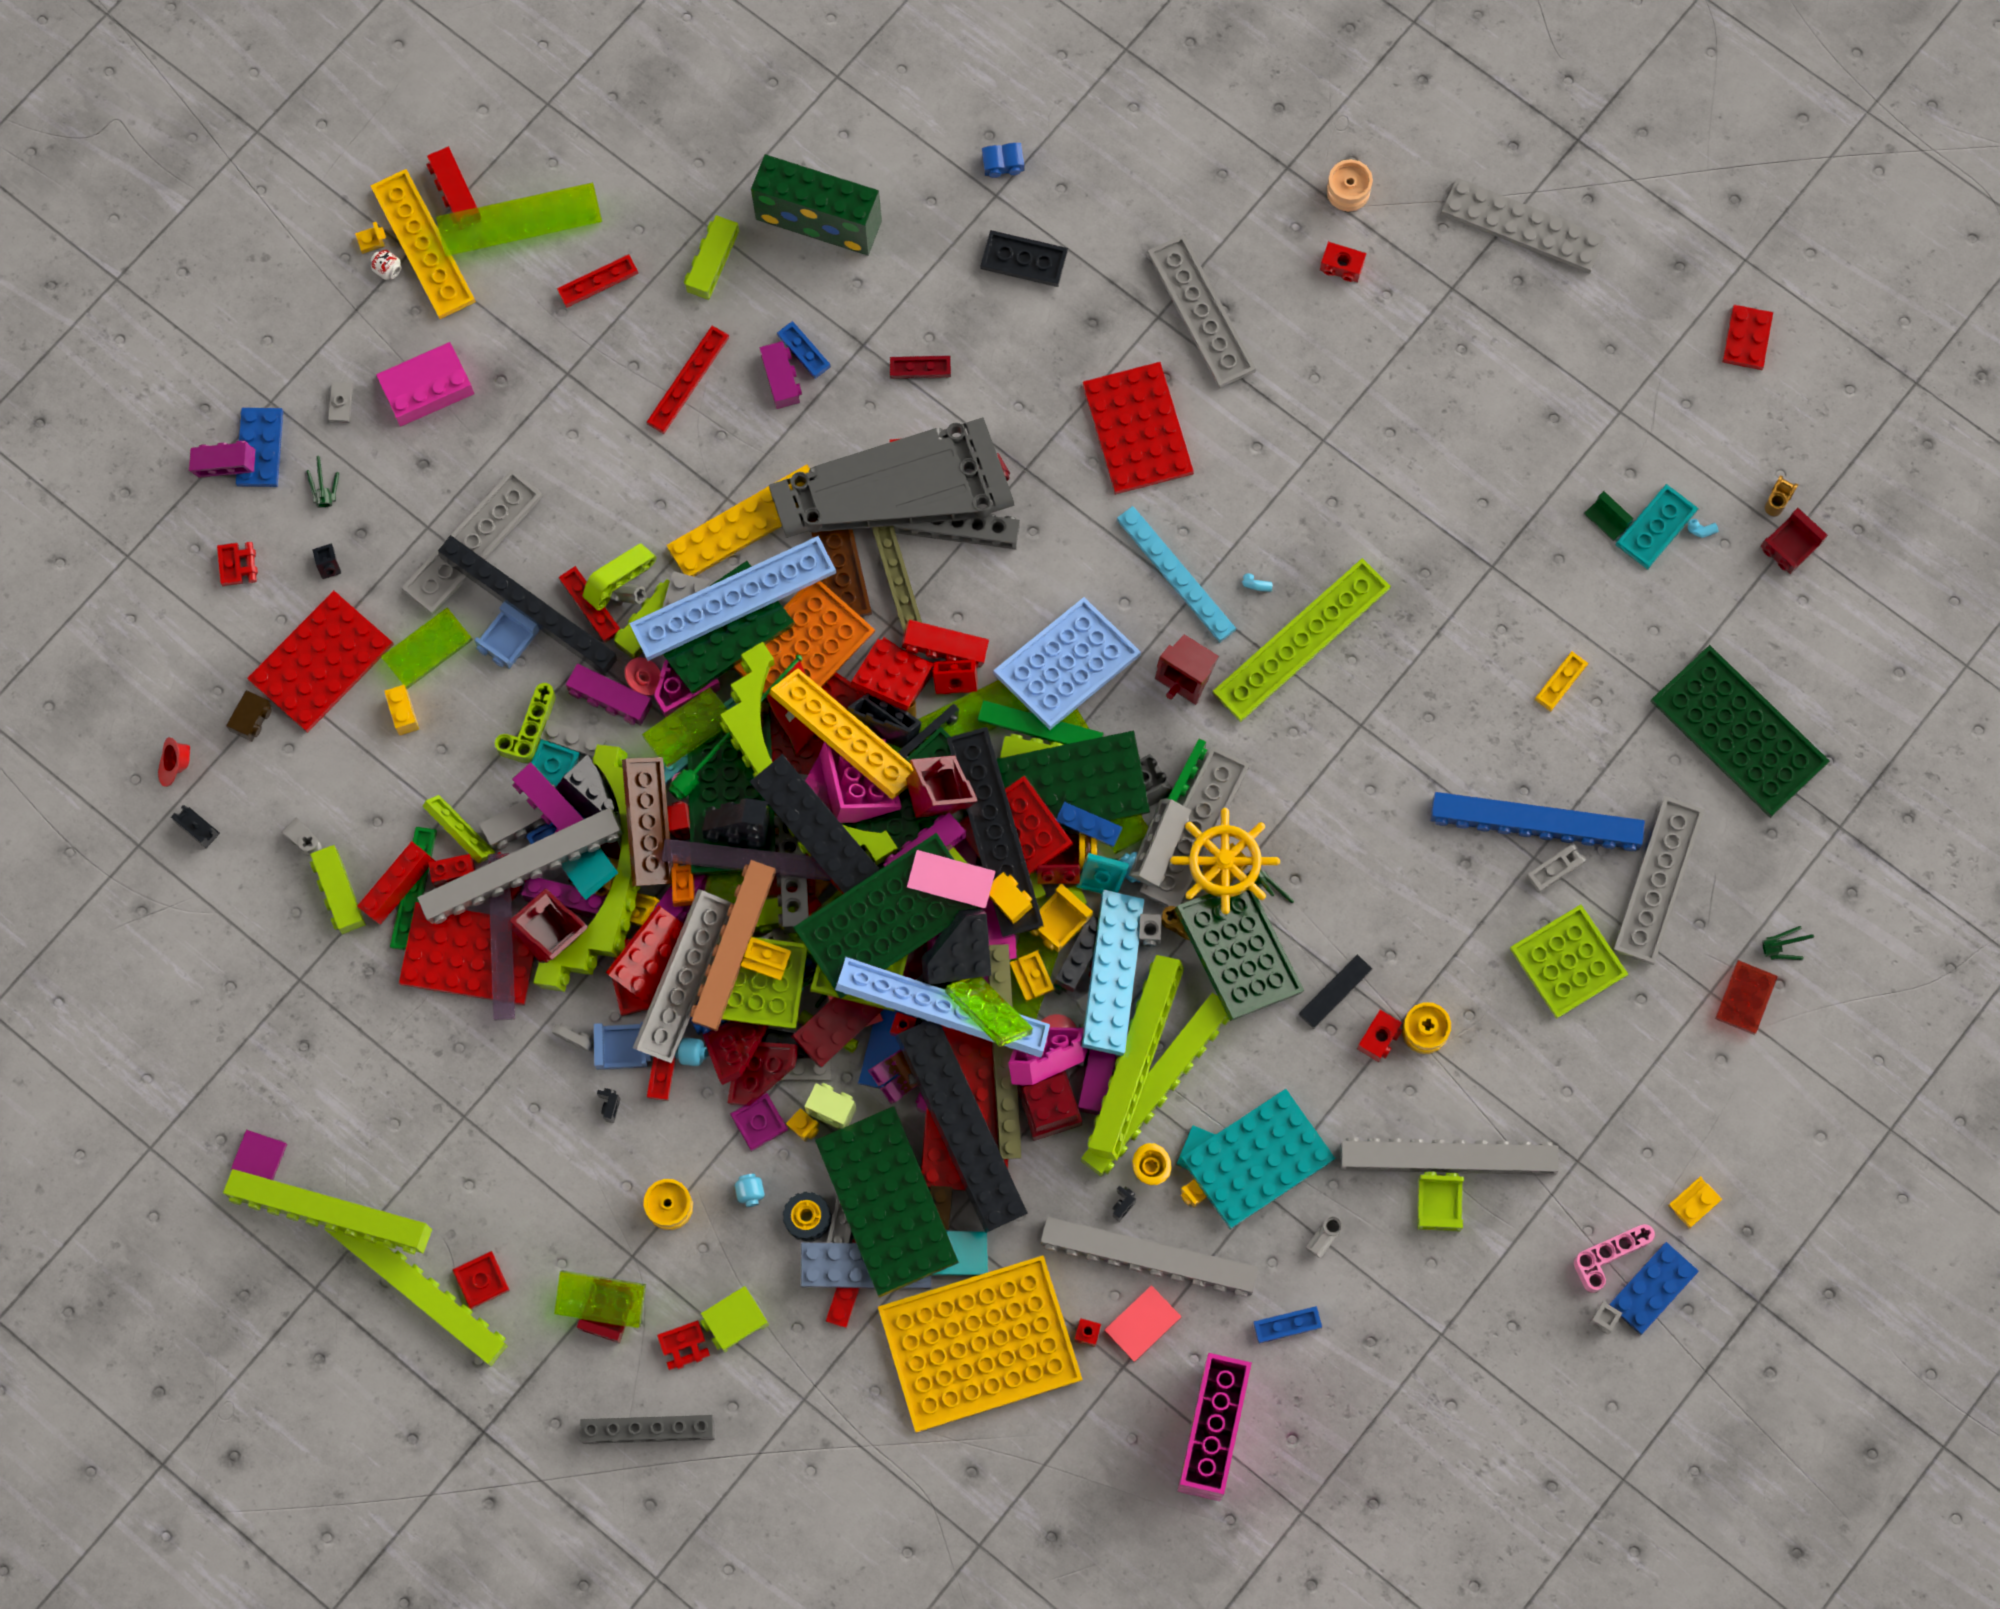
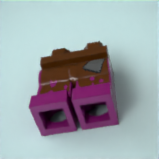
(889, 1068)

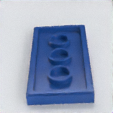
(880, 1046)

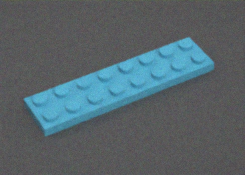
(1112, 973)

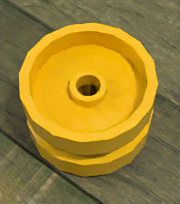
(1414, 1030)
(668, 1217)

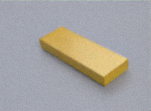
(1561, 681)

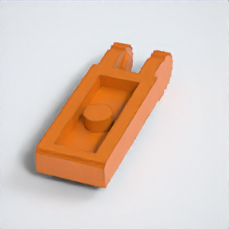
(682, 885)

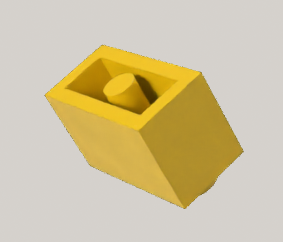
(401, 710)
(1009, 898)

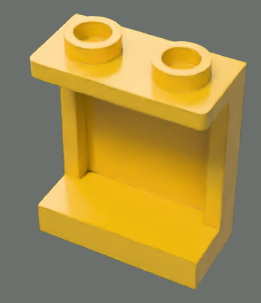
(1062, 918)

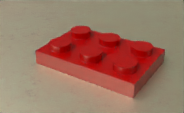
(1747, 337)

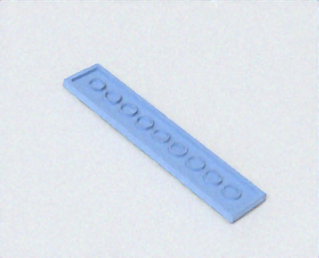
(733, 598)
(925, 1002)

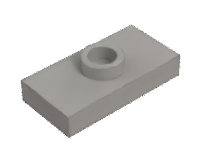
(340, 402)

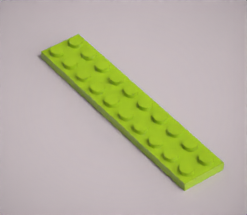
(1301, 640)

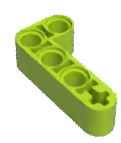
(616, 574)
(530, 722)

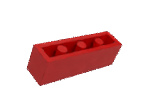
(450, 181)
(943, 643)
(395, 883)

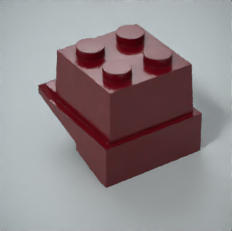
(1185, 668)
(939, 787)
(546, 926)
(1050, 1106)

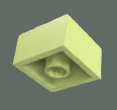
(830, 1106)

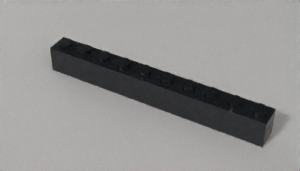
(528, 604)

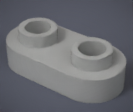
(565, 1032)

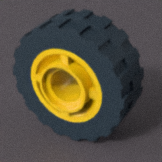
(809, 1229)

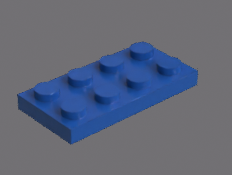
(263, 432)
(1653, 1288)

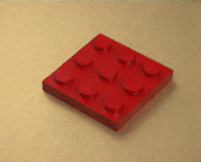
(892, 674)

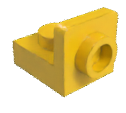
(371, 238)
(803, 1125)
(1192, 1194)

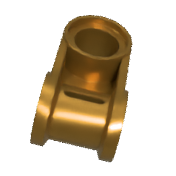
(1781, 493)
(1175, 924)

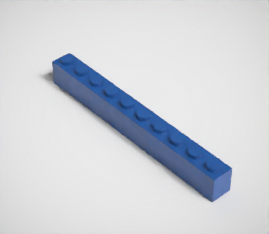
(1537, 821)

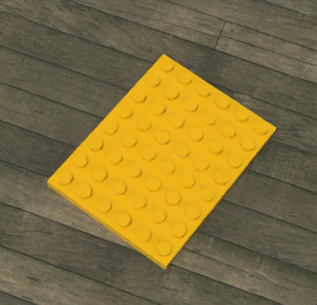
(979, 1344)

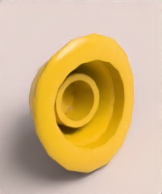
(1151, 1164)

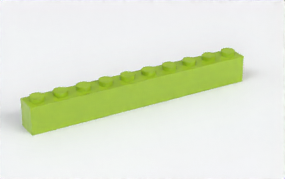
(1134, 1065)
(1166, 1072)
(327, 1211)
(427, 1296)

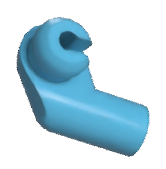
(1701, 531)
(1249, 582)

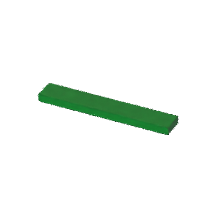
(1029, 724)
(425, 839)

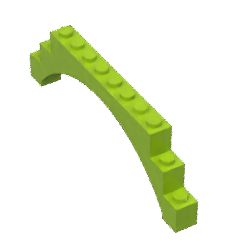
(744, 726)
(609, 927)

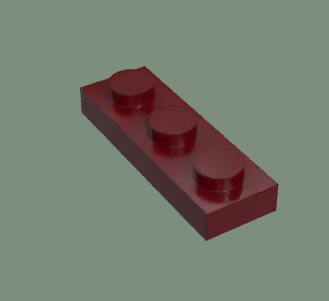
(920, 367)

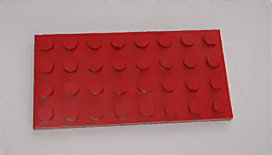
(976, 1062)

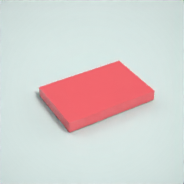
(1142, 1323)

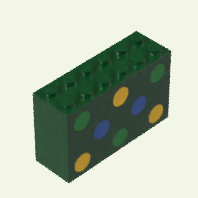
(816, 204)

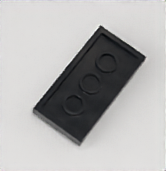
(1024, 258)

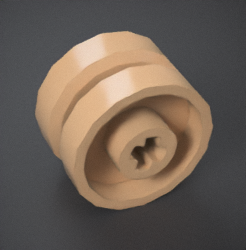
(1349, 185)

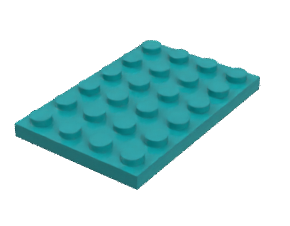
(1258, 1158)

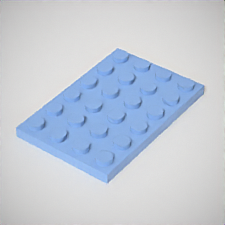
(1066, 663)

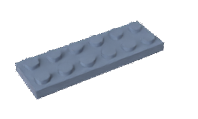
(839, 1267)

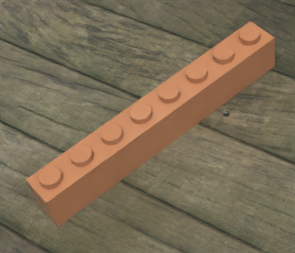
(735, 939)

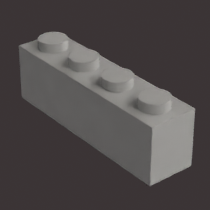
(512, 824)
(1160, 842)

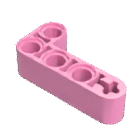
(1615, 1252)

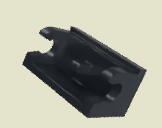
(195, 826)

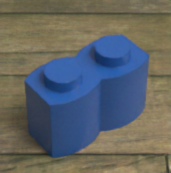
(1003, 159)

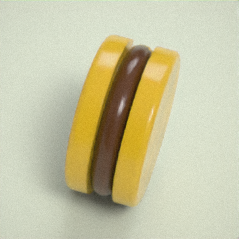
(1086, 846)

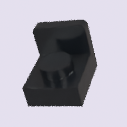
(326, 561)
(610, 1107)
(1122, 1207)

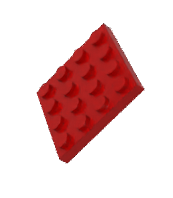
(1036, 826)
(647, 955)

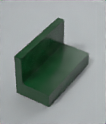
(1609, 516)

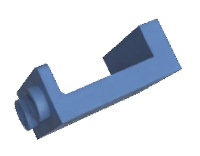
(507, 636)
(615, 1047)

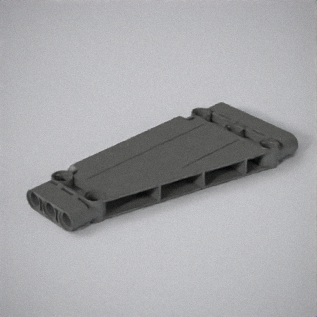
(899, 484)

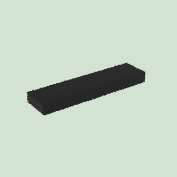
(1335, 991)

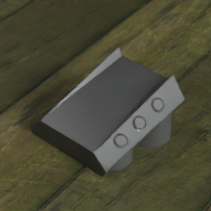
(1155, 780)

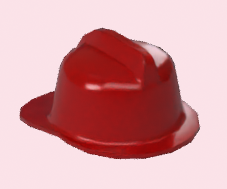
(173, 760)

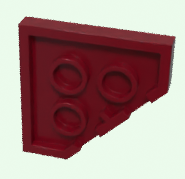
(733, 1048)
(763, 1071)

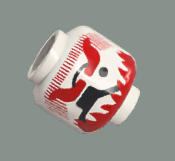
(385, 264)

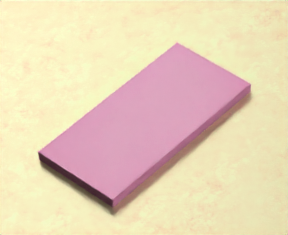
(951, 879)

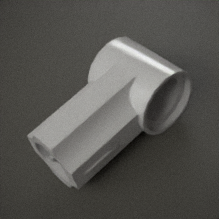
(628, 594)
(1323, 1238)

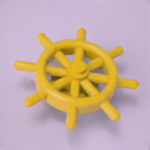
(1227, 863)

